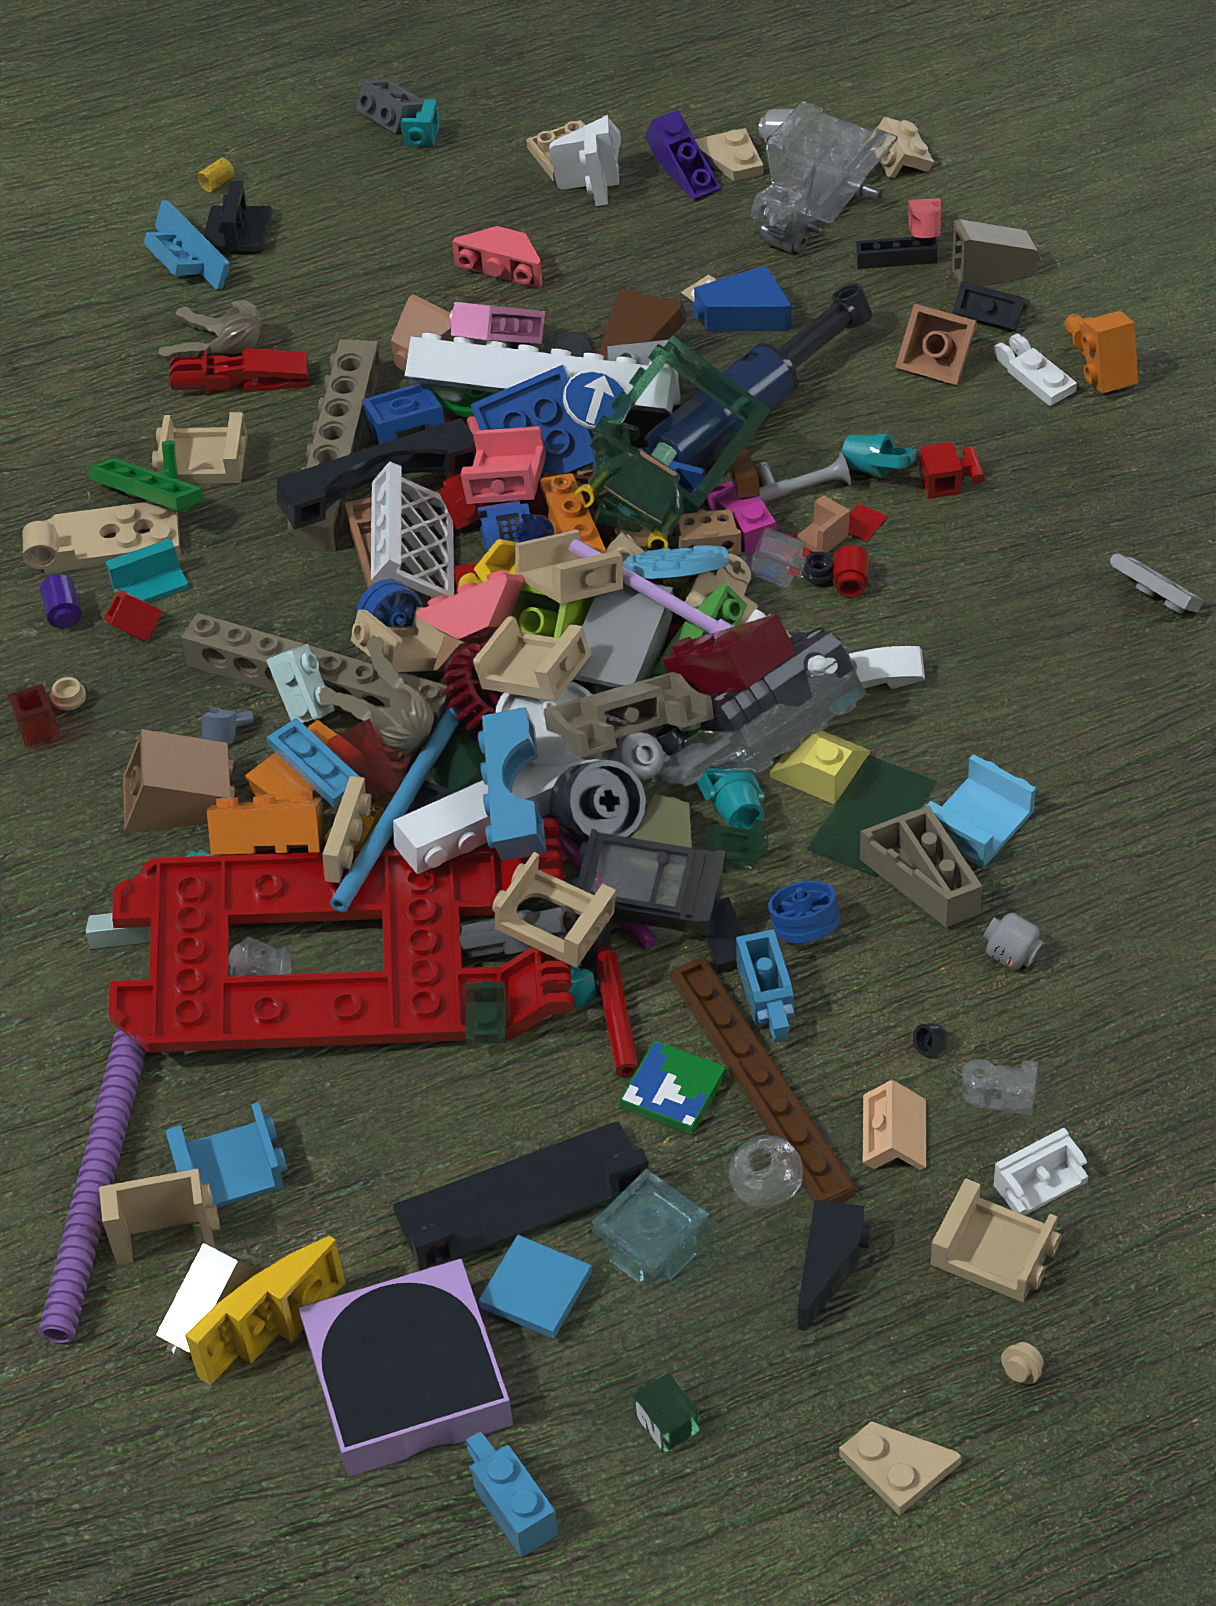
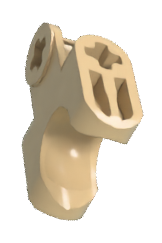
(735, 575)

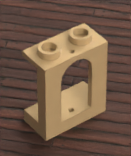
(530, 882)

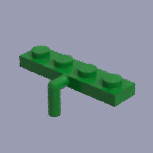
(153, 486)

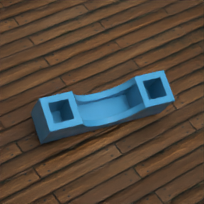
(509, 746)

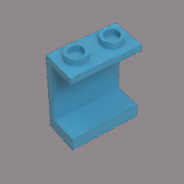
(235, 1161)

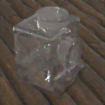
(258, 958)

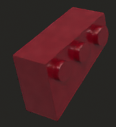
(731, 657)

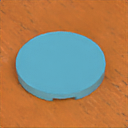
(677, 562)

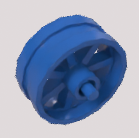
(390, 612)
(804, 911)

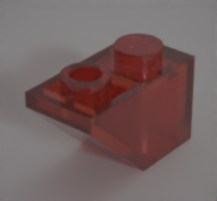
(33, 714)

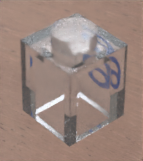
(777, 557)

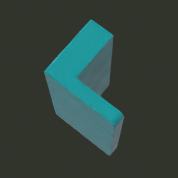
(148, 572)

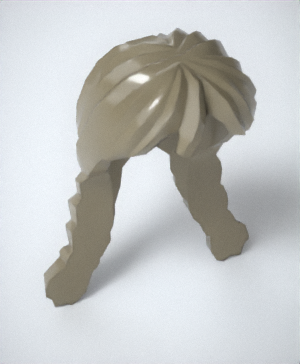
(235, 332)
(409, 713)

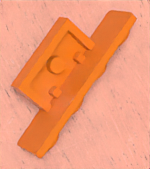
(569, 512)

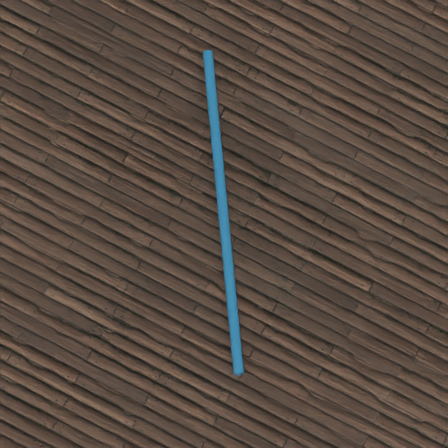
(397, 808)

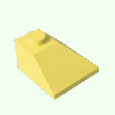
(820, 765)

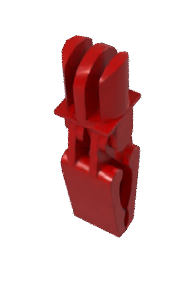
(253, 370)

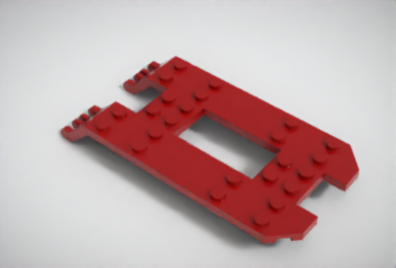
(416, 998)

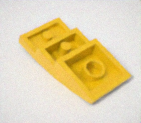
(264, 1308)

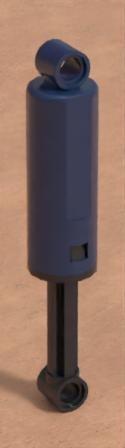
(706, 427)

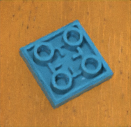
(535, 1286)

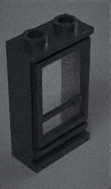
(654, 880)

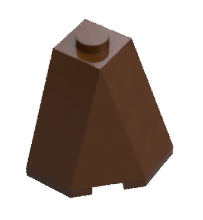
(642, 319)

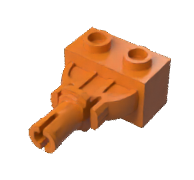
(1108, 349)

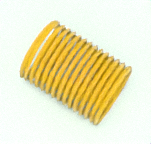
(217, 174)

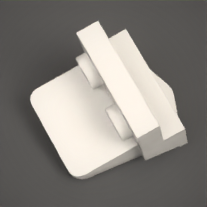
(588, 159)

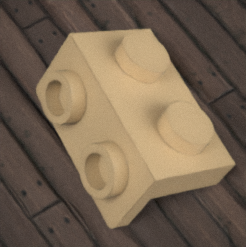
(907, 150)

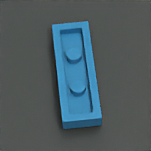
(312, 760)

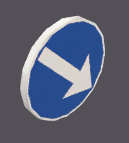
(590, 397)

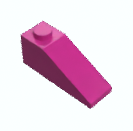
(748, 513)

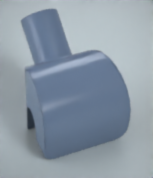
(222, 724)

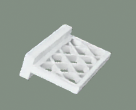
(390, 527)

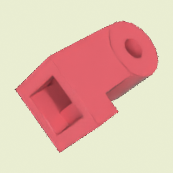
(924, 217)

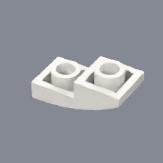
(889, 665)

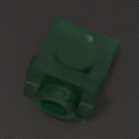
(485, 1012)

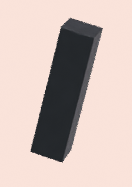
(896, 252)

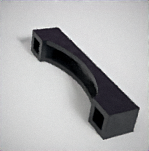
(310, 492)

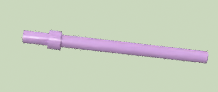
(657, 594)

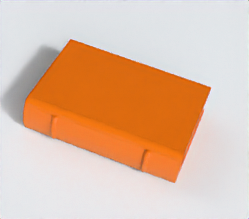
(278, 778)

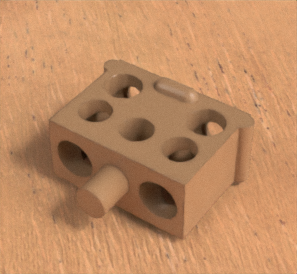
(708, 530)

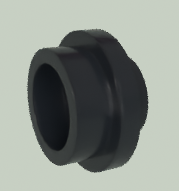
(818, 568)
(671, 739)

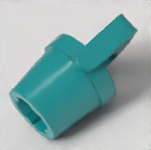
(876, 454)
(733, 796)

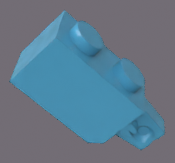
(766, 982)
(511, 1495)

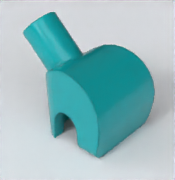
(582, 987)

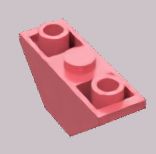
(499, 254)
(476, 608)

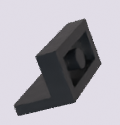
(989, 305)

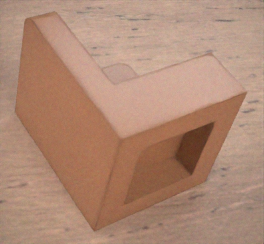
(828, 526)

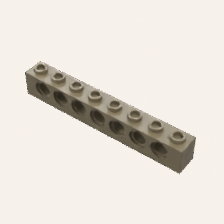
(339, 429)
(242, 656)

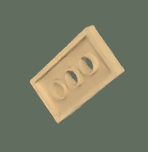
(78, 538)

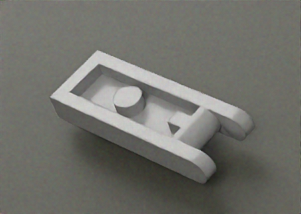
(1152, 582)

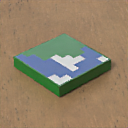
(673, 1087)

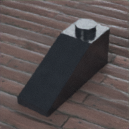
(831, 1255)

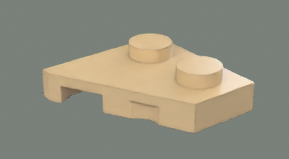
(732, 154)
(897, 1464)

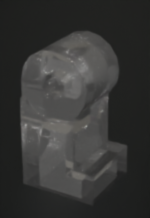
(1000, 1086)

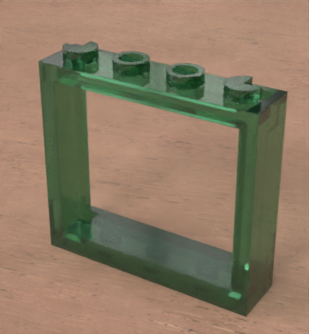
(707, 379)

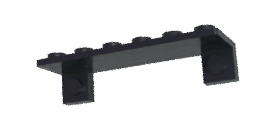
(519, 1196)

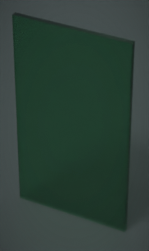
(872, 797)

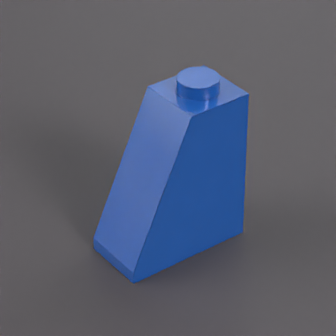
(743, 303)

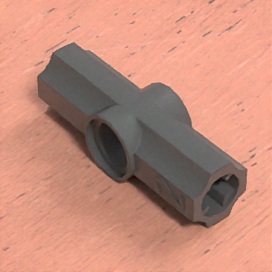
(482, 938)

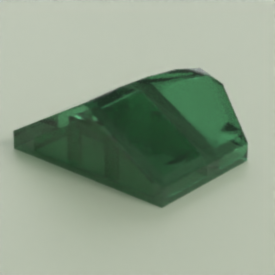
(459, 762)

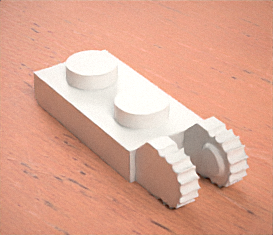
(1034, 370)

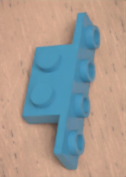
(185, 248)

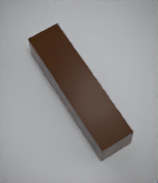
(744, 476)

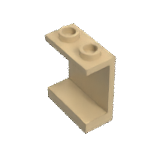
(563, 575)
(156, 1205)

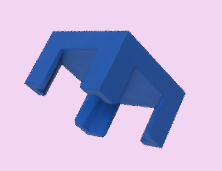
(401, 411)

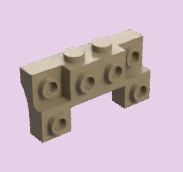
(599, 720)

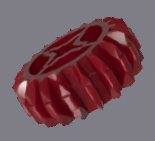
(466, 690)

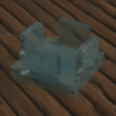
(651, 1228)

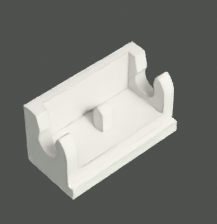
(1040, 1172)

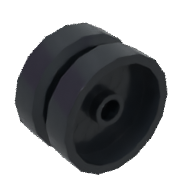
(597, 797)

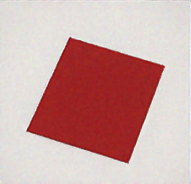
(864, 521)

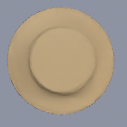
(67, 694)
(1022, 1363)

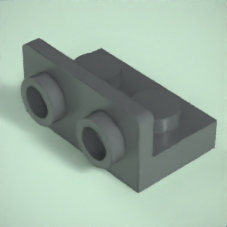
(387, 103)

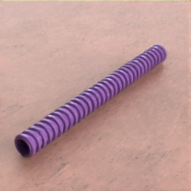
(97, 1170)

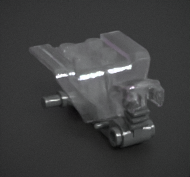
(814, 174)

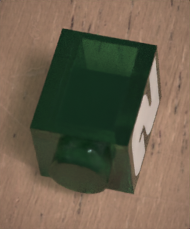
(665, 1412)

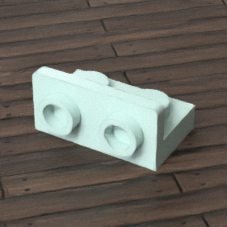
(299, 683)

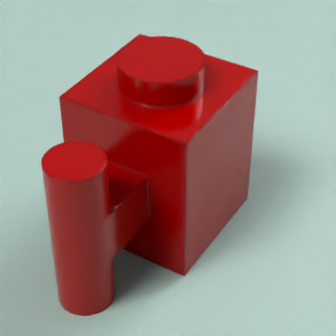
(943, 470)

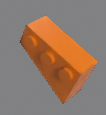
(266, 824)

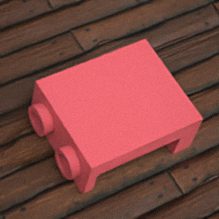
(505, 465)

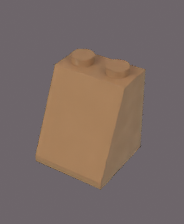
(174, 781)

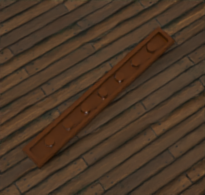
(761, 1079)

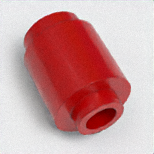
(850, 570)

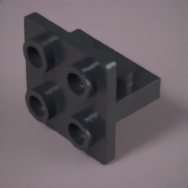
(236, 224)

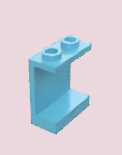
(985, 810)

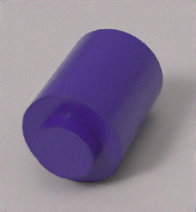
(60, 601)

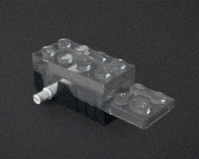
(773, 712)

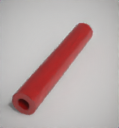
(616, 1014)

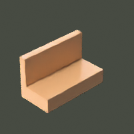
(894, 1126)

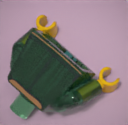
(641, 489)

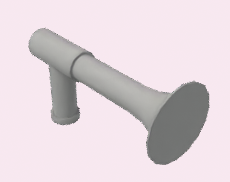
(773, 490)

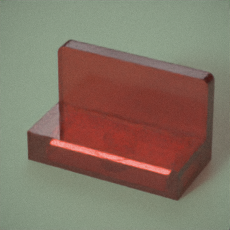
(366, 757)

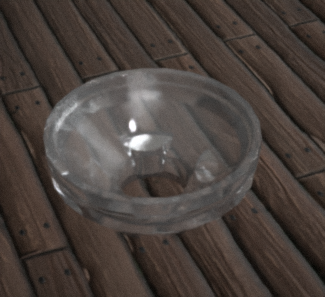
(773, 1184)

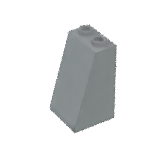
(624, 638)

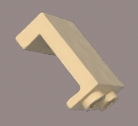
(205, 453)
(406, 647)
(530, 662)
(993, 1244)

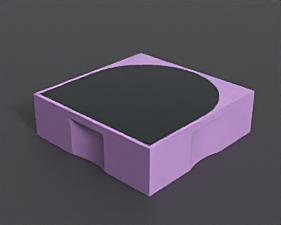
(405, 1367)

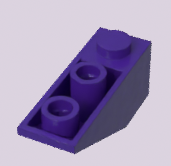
(681, 155)

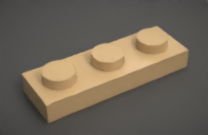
(346, 829)

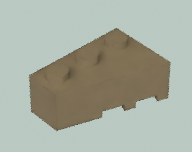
(923, 865)

